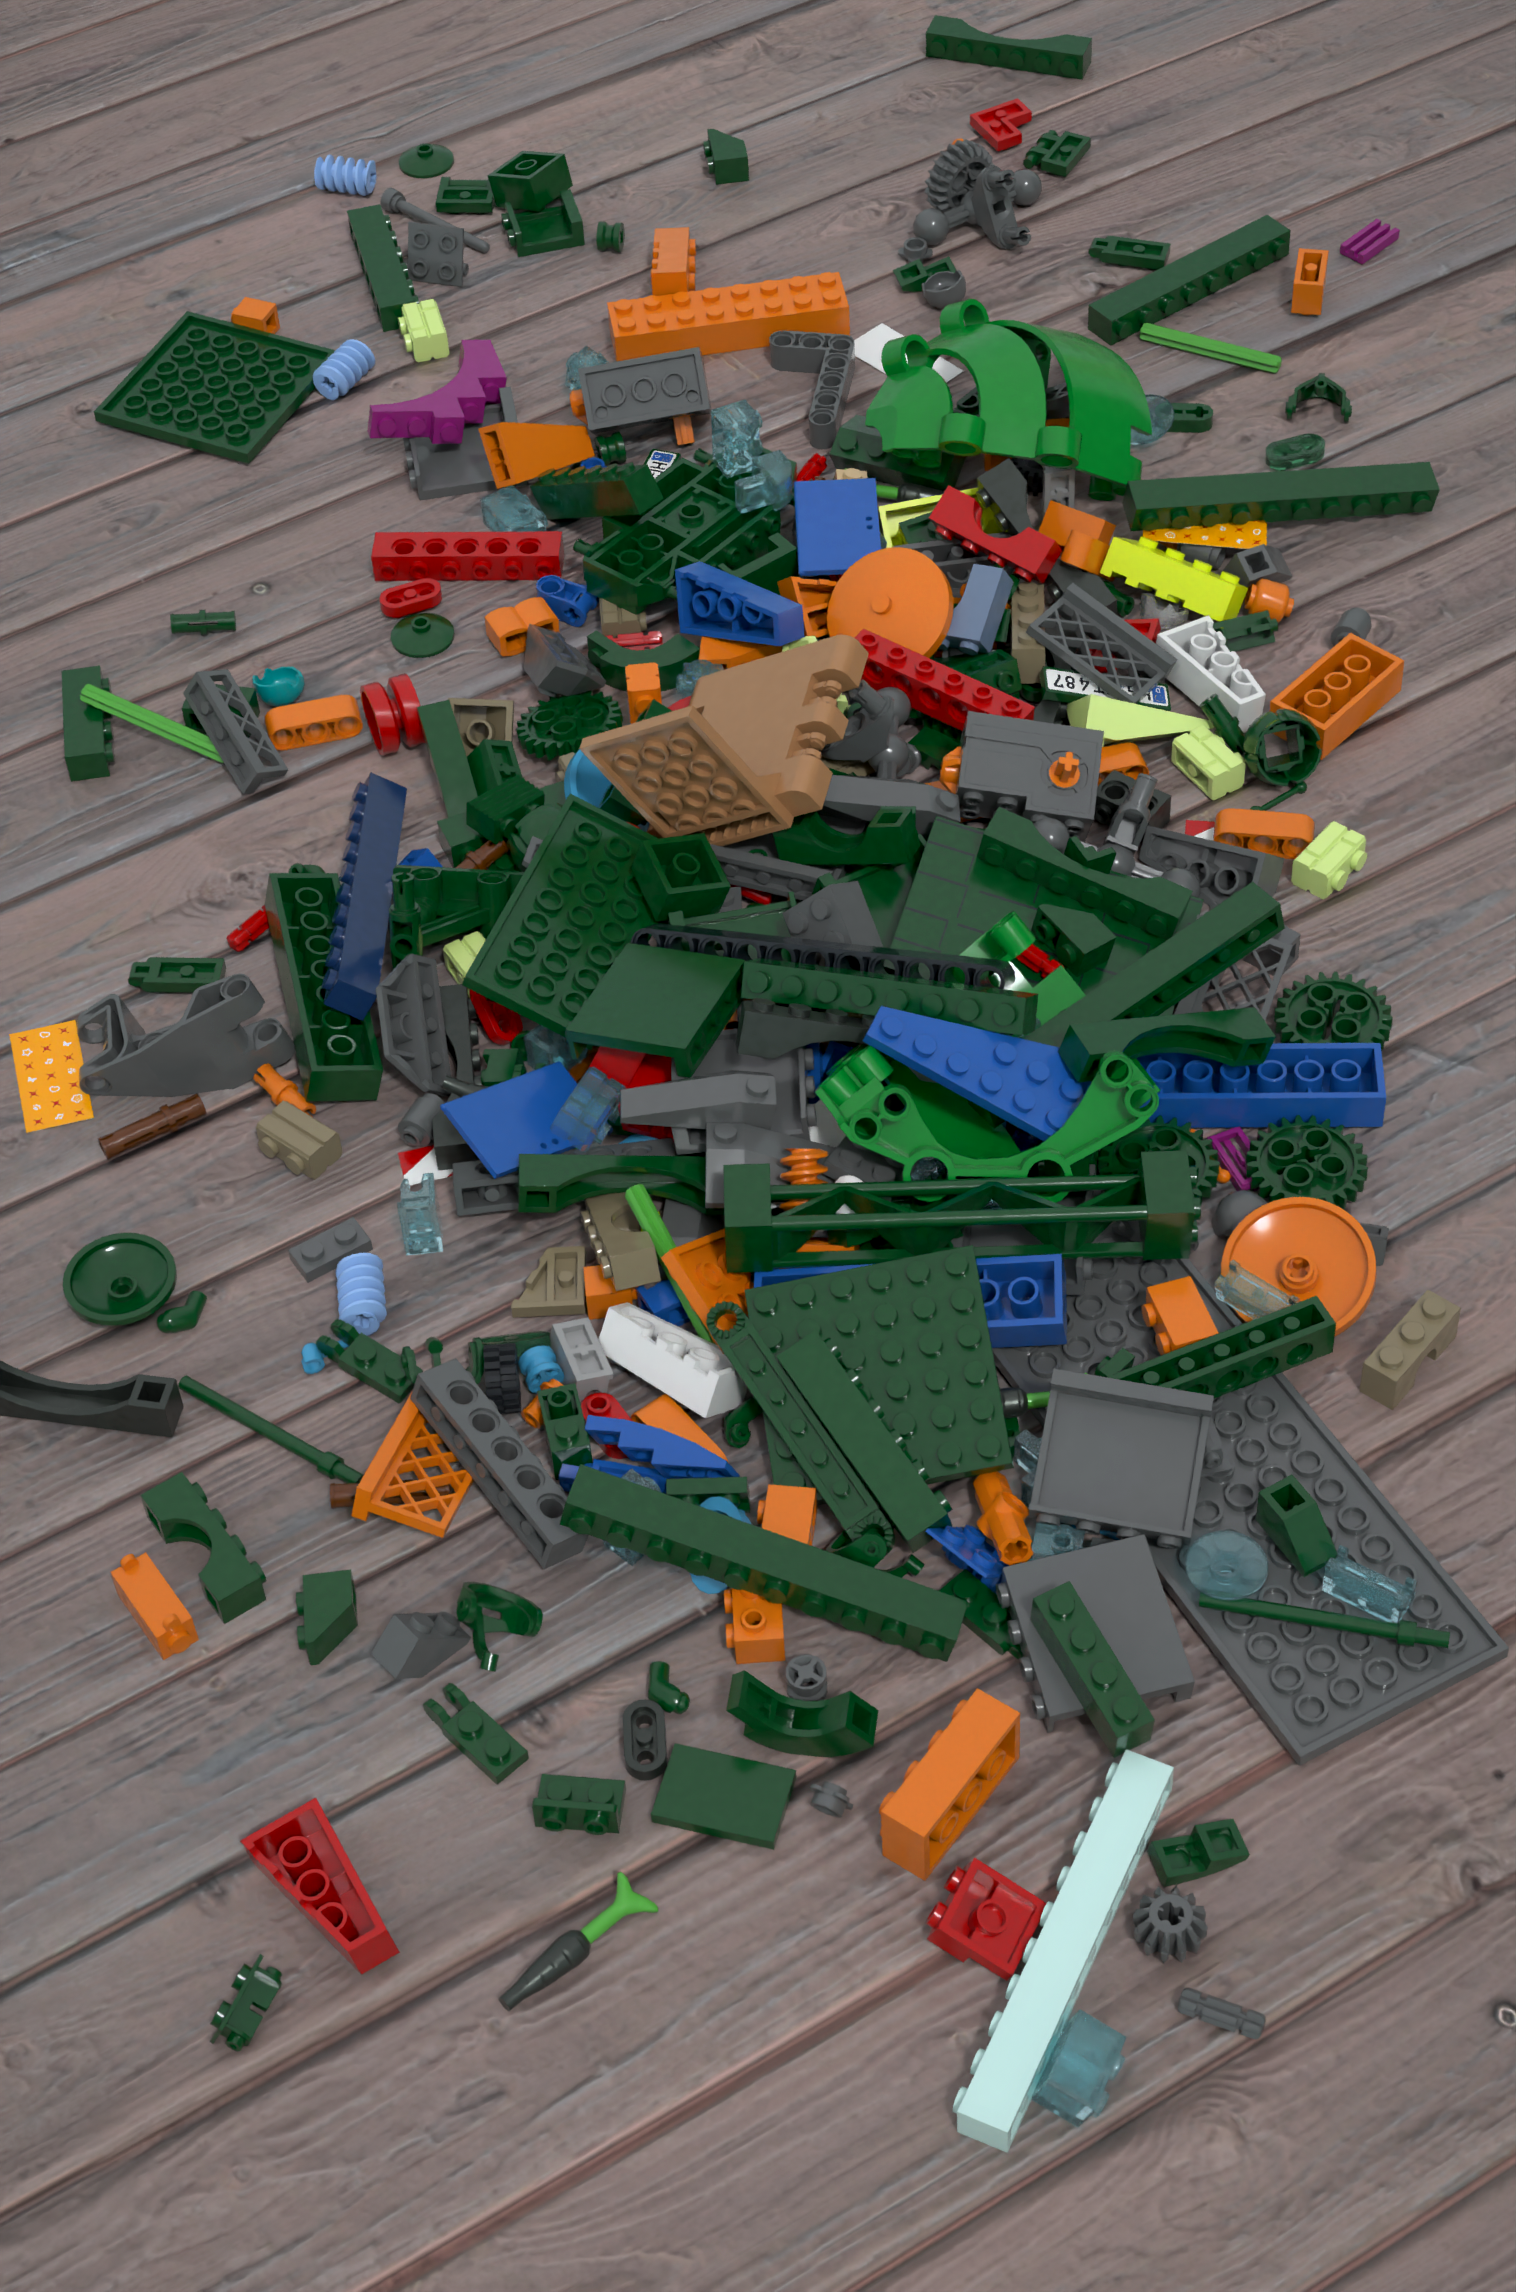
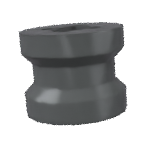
(803, 1670)

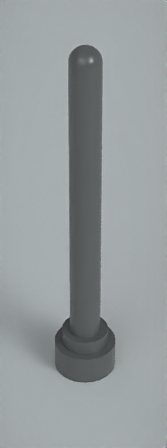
(394, 201)

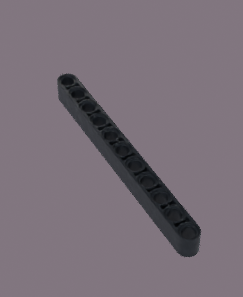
(836, 954)

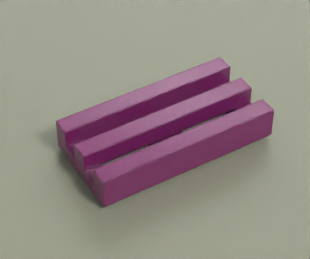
(1365, 239)
(1226, 1163)

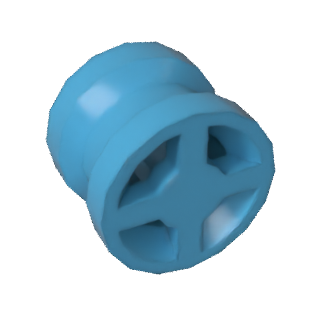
(539, 1367)

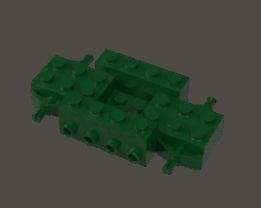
(688, 526)

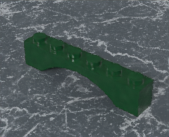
(1056, 56)
(1142, 902)
(1226, 1036)
(558, 1180)

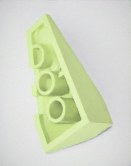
(1129, 721)

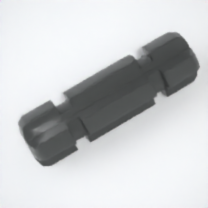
(1221, 2013)

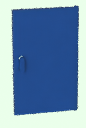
(835, 524)
(513, 1117)

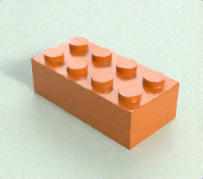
(1342, 690)
(949, 1783)

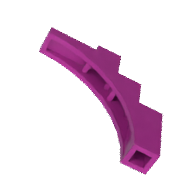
(450, 407)

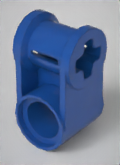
(565, 599)

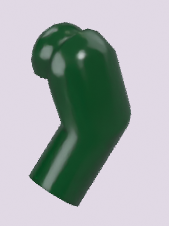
(663, 1692)

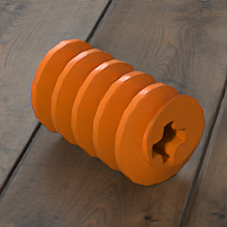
(803, 1170)

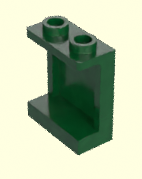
(544, 230)
(770, 568)

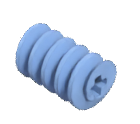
(345, 178)
(343, 369)
(361, 1292)

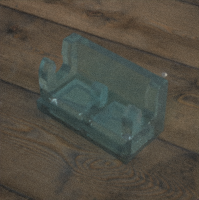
(421, 1217)
(1250, 1293)
(1367, 1588)

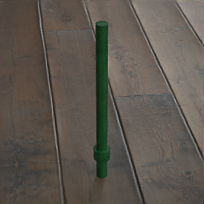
(327, 1463)
(1405, 1633)

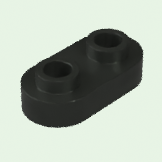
(644, 1742)

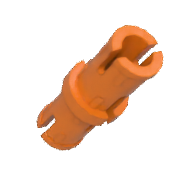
(282, 1089)

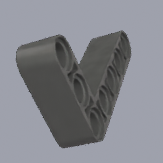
(834, 361)

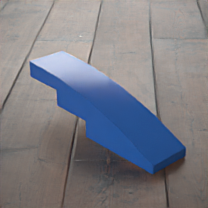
(667, 1452)

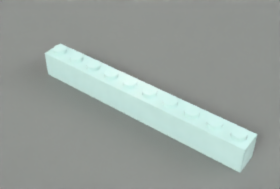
(1063, 1952)

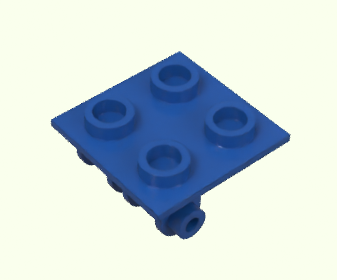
(970, 1551)

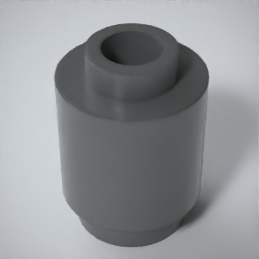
(1209, 554)
(1352, 621)
(417, 1124)

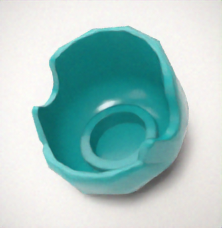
(279, 686)

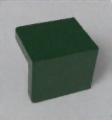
(1089, 857)

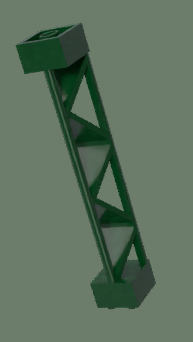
(765, 1242)

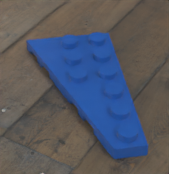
(998, 1072)

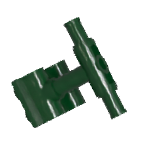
(443, 903)

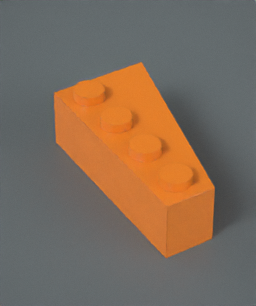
(673, 261)

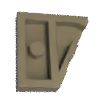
(555, 1285)

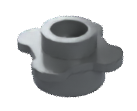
(915, 249)
(830, 1799)

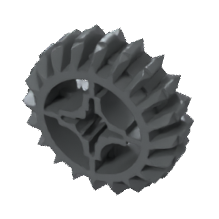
(955, 173)

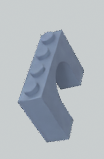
(979, 611)

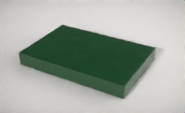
(724, 1796)

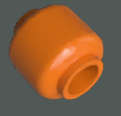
(1269, 596)

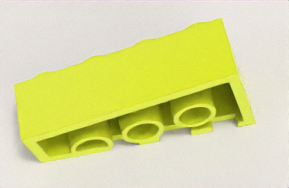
(1174, 577)

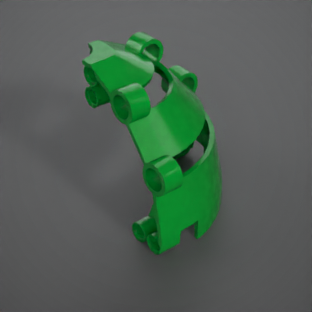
(1011, 377)
(948, 1128)

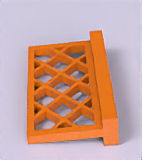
(391, 1461)

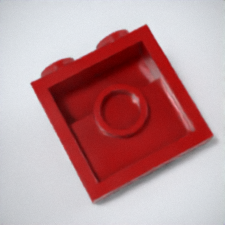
(985, 1918)

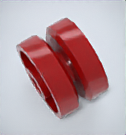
(392, 714)

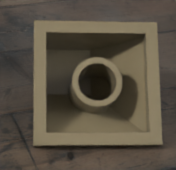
(483, 720)

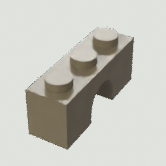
(1421, 1333)

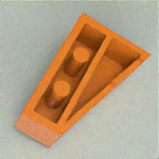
(813, 597)

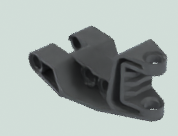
(194, 1056)

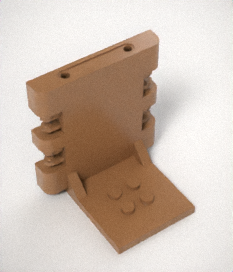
(741, 749)

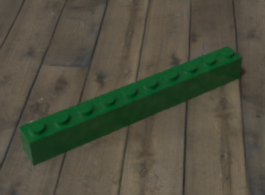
(1280, 496)
(1171, 968)
(763, 1563)

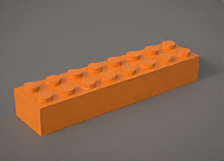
(728, 316)

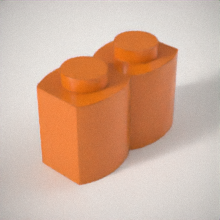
(509, 625)

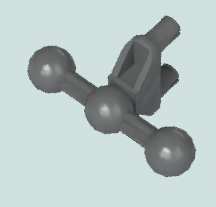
(987, 207)
(874, 731)
(1125, 836)

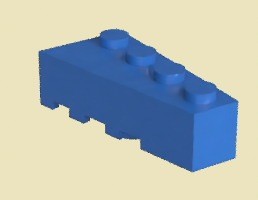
(734, 609)

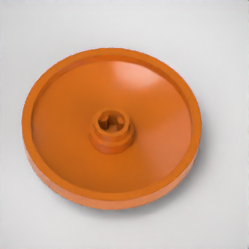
(896, 597)
(1307, 1252)

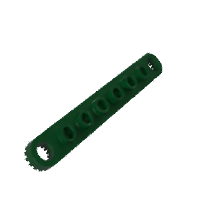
(798, 1425)

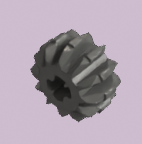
(1170, 1924)

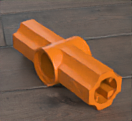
(1003, 1518)

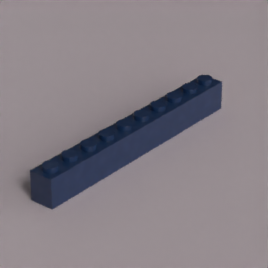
(364, 896)

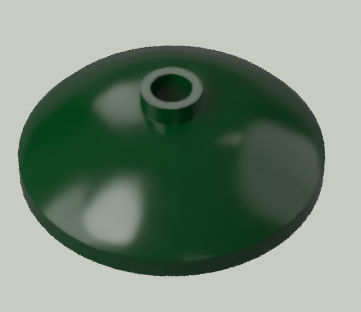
(119, 1279)

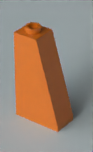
(528, 449)

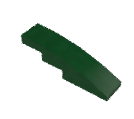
(447, 756)

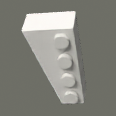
(1209, 668)
(672, 1360)

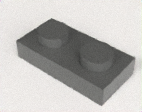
(326, 1249)

